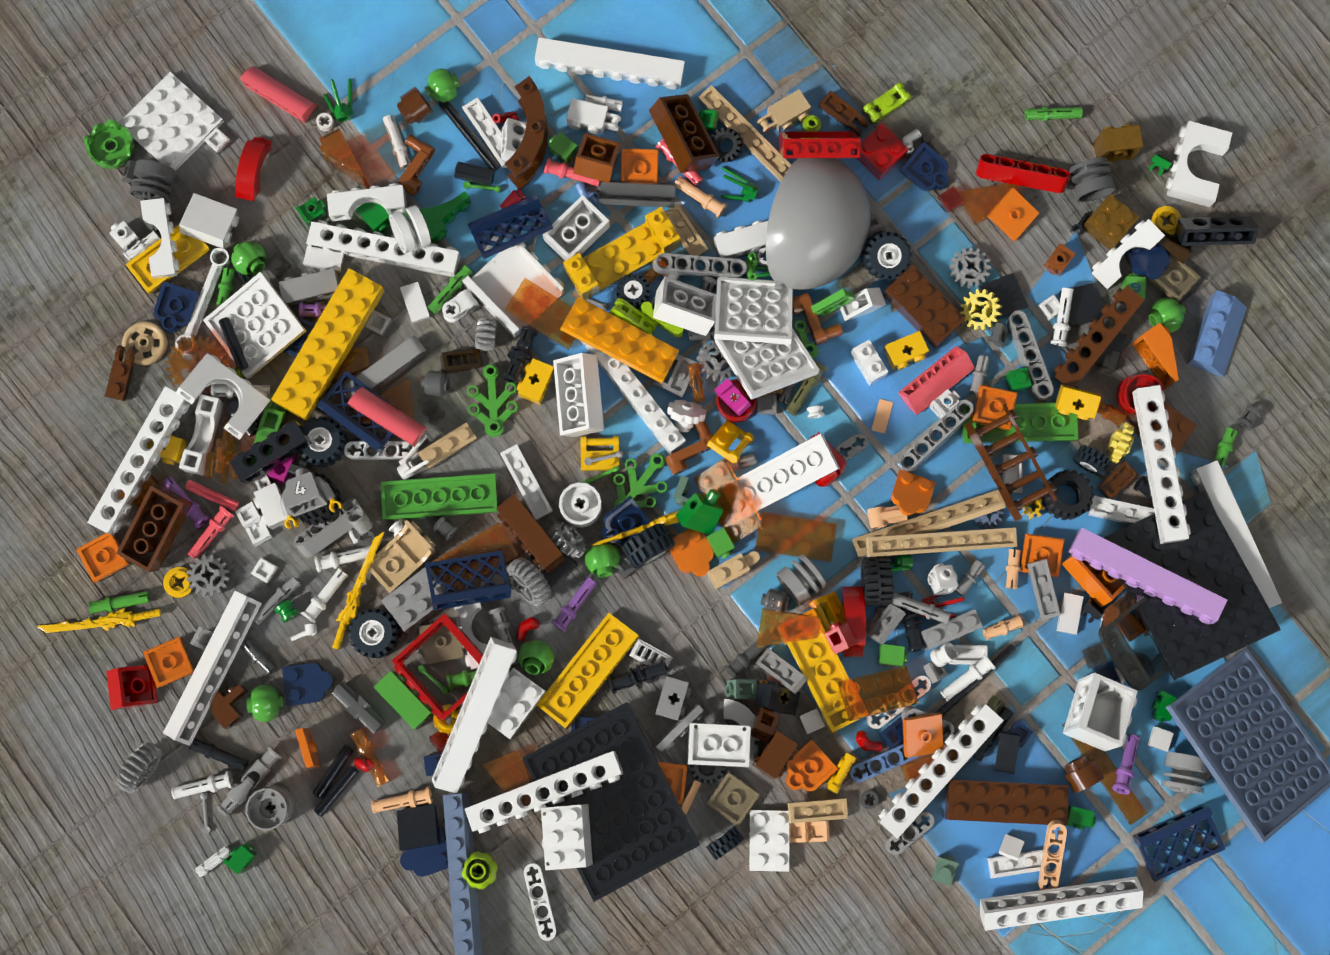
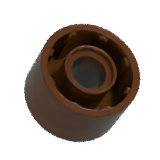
(414, 106)
(1082, 773)

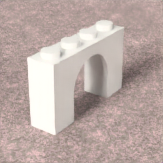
(1182, 182)
(210, 372)

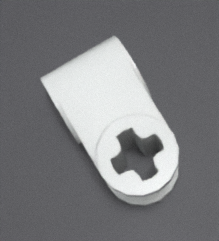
(461, 304)

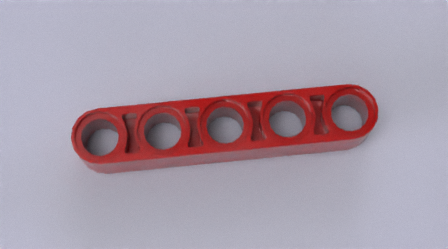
(1022, 173)

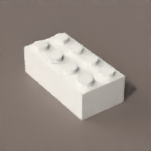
(578, 395)

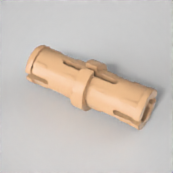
(1013, 569)
(1002, 627)

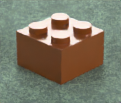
(596, 158)
(1179, 425)

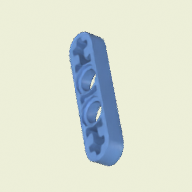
(884, 759)

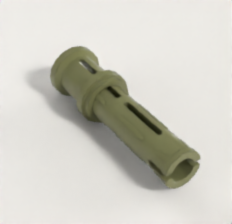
(804, 390)

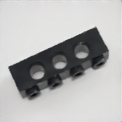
(1216, 231)
(242, 461)

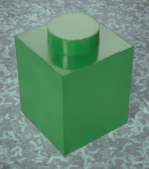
(1018, 380)

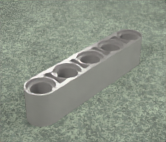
(691, 269)
(1032, 347)
(389, 366)
(939, 427)

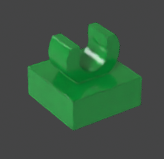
(709, 119)
(1160, 161)

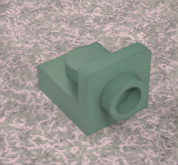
(682, 488)
(741, 689)
(944, 870)

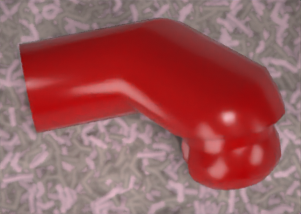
(502, 117)
(525, 626)
(866, 744)
(364, 766)

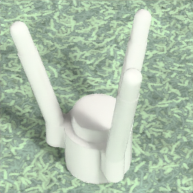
(408, 469)

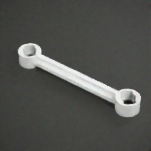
(205, 296)

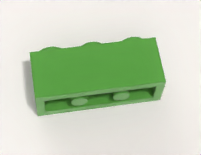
(403, 699)

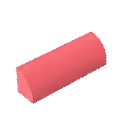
(278, 93)
(936, 380)
(387, 416)

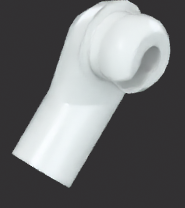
(909, 139)

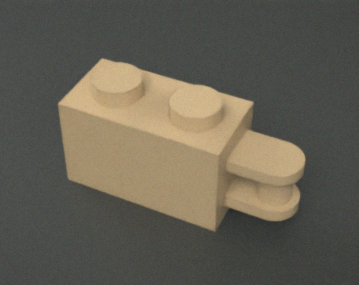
(786, 112)
(732, 569)

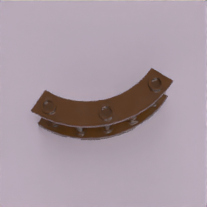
(533, 147)
(997, 470)

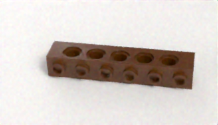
(1132, 302)

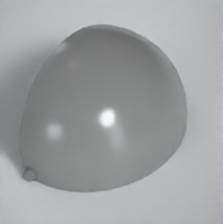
(816, 224)

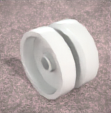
(409, 229)
(577, 494)

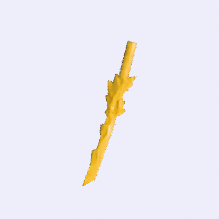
(667, 519)
(350, 610)
(109, 621)

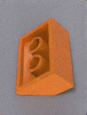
(1094, 581)

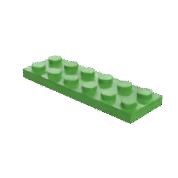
(1036, 422)
(439, 497)

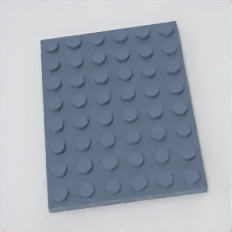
(1252, 744)

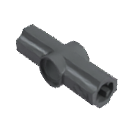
(359, 707)

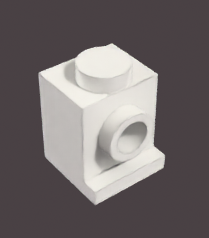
(128, 239)
(938, 405)

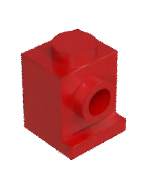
(840, 637)

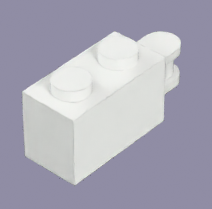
(590, 117)
(269, 502)

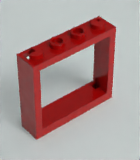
(819, 144)
(414, 683)

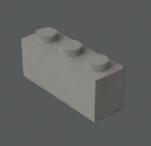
(309, 287)
(953, 629)

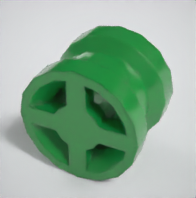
(286, 611)

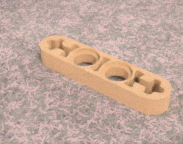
(1049, 857)

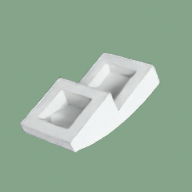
(252, 522)

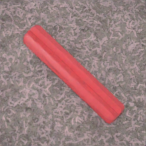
(212, 495)

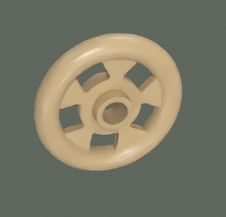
(158, 334)

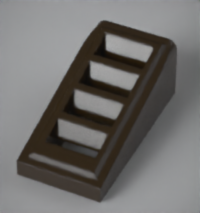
(1174, 247)
(461, 367)

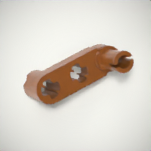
(409, 177)
(803, 304)
(677, 460)

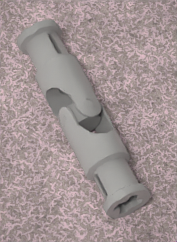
(239, 793)

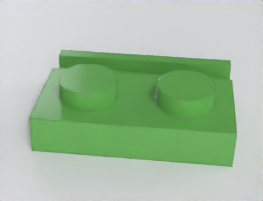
(833, 302)

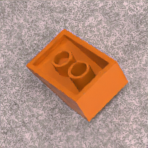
(1158, 353)

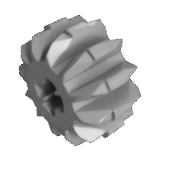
(485, 334)

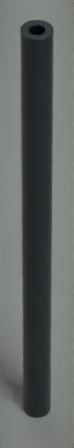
(996, 662)

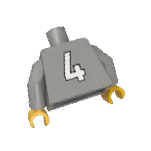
(305, 494)

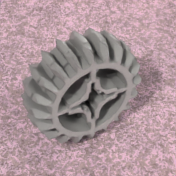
(528, 581)
(138, 767)

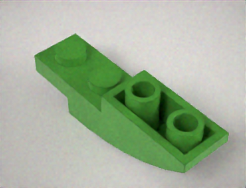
(270, 422)

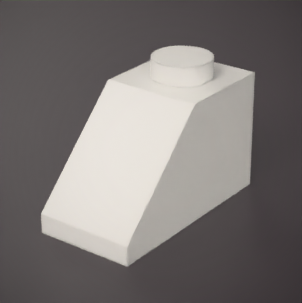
(865, 303)

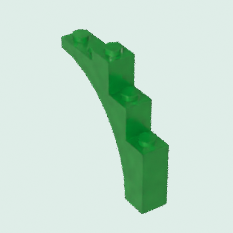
(435, 217)

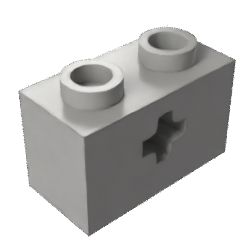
(670, 687)

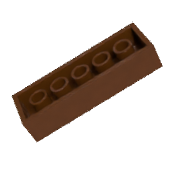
(1006, 802)

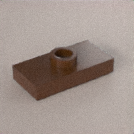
(1117, 480)
(1130, 627)

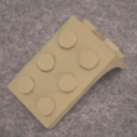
(402, 556)

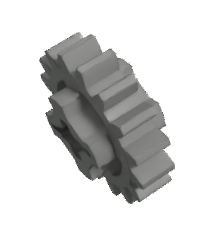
(964, 262)
(711, 365)
(568, 539)
(205, 563)

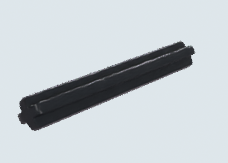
(470, 136)

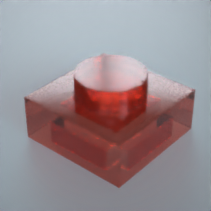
(950, 199)
(439, 740)

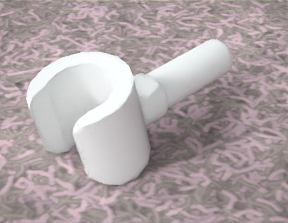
(310, 629)

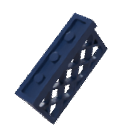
(508, 219)
(348, 421)
(473, 595)
(1177, 825)

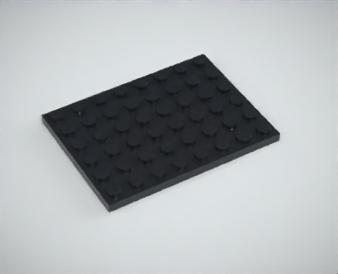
(1212, 563)
(632, 820)

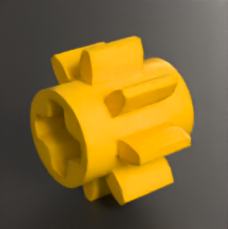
(1028, 510)

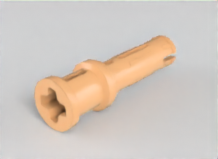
(707, 201)
(411, 799)

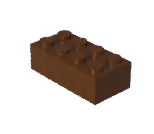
(684, 133)
(924, 306)
(154, 528)
(527, 530)
(774, 755)

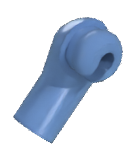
(592, 197)

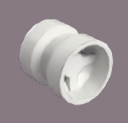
(944, 654)

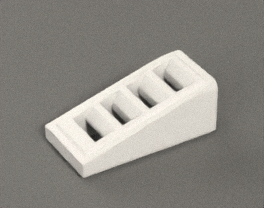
(639, 643)

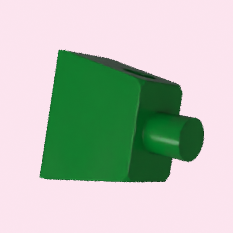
(701, 512)

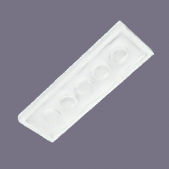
(789, 472)

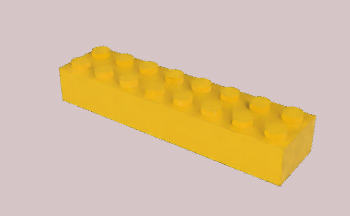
(328, 344)

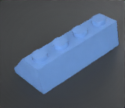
(1217, 333)

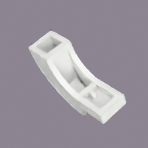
(744, 717)

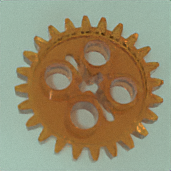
(179, 362)

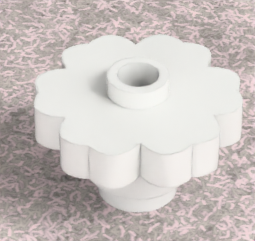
(686, 414)

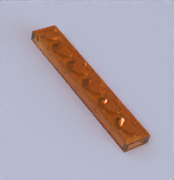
(1126, 803)

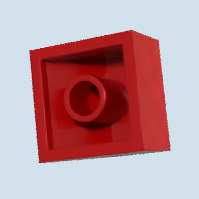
(131, 687)

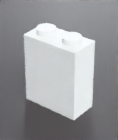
(209, 221)

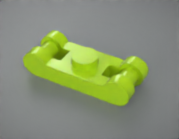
(887, 103)
(633, 316)
(675, 331)

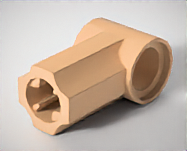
(881, 516)

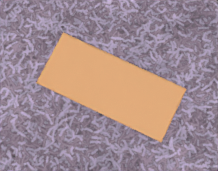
(882, 416)
(691, 795)

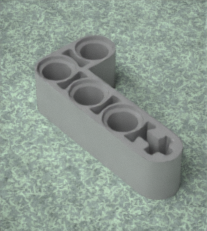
(321, 535)

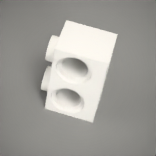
(512, 136)
(869, 362)

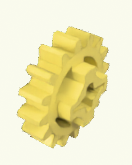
(973, 314)
(1120, 442)

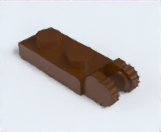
(843, 112)
(120, 374)

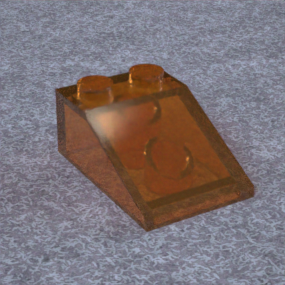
(338, 152)

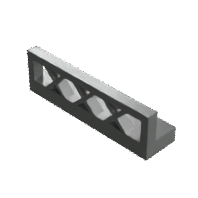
(637, 194)

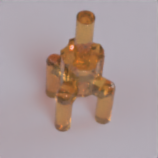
(223, 455)

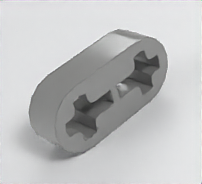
(848, 444)

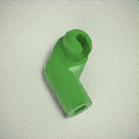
(751, 263)

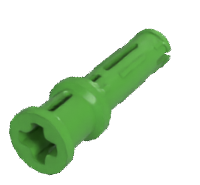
(460, 679)

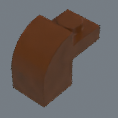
(224, 708)

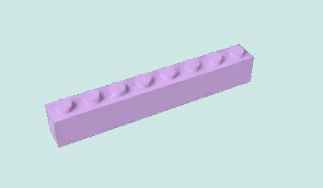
(1147, 576)

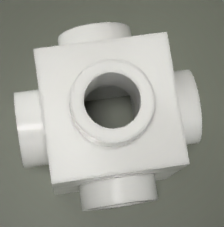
(942, 579)

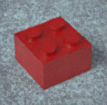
(881, 151)

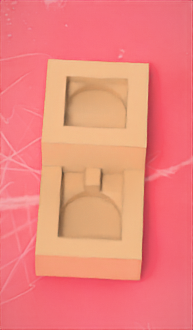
(809, 832)

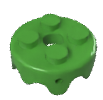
(106, 133)

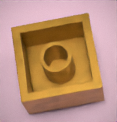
(1119, 143)
(1110, 222)

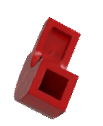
(250, 168)
(855, 616)

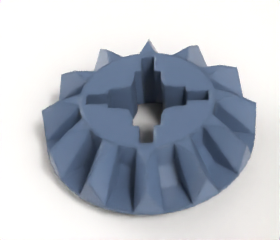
(994, 521)

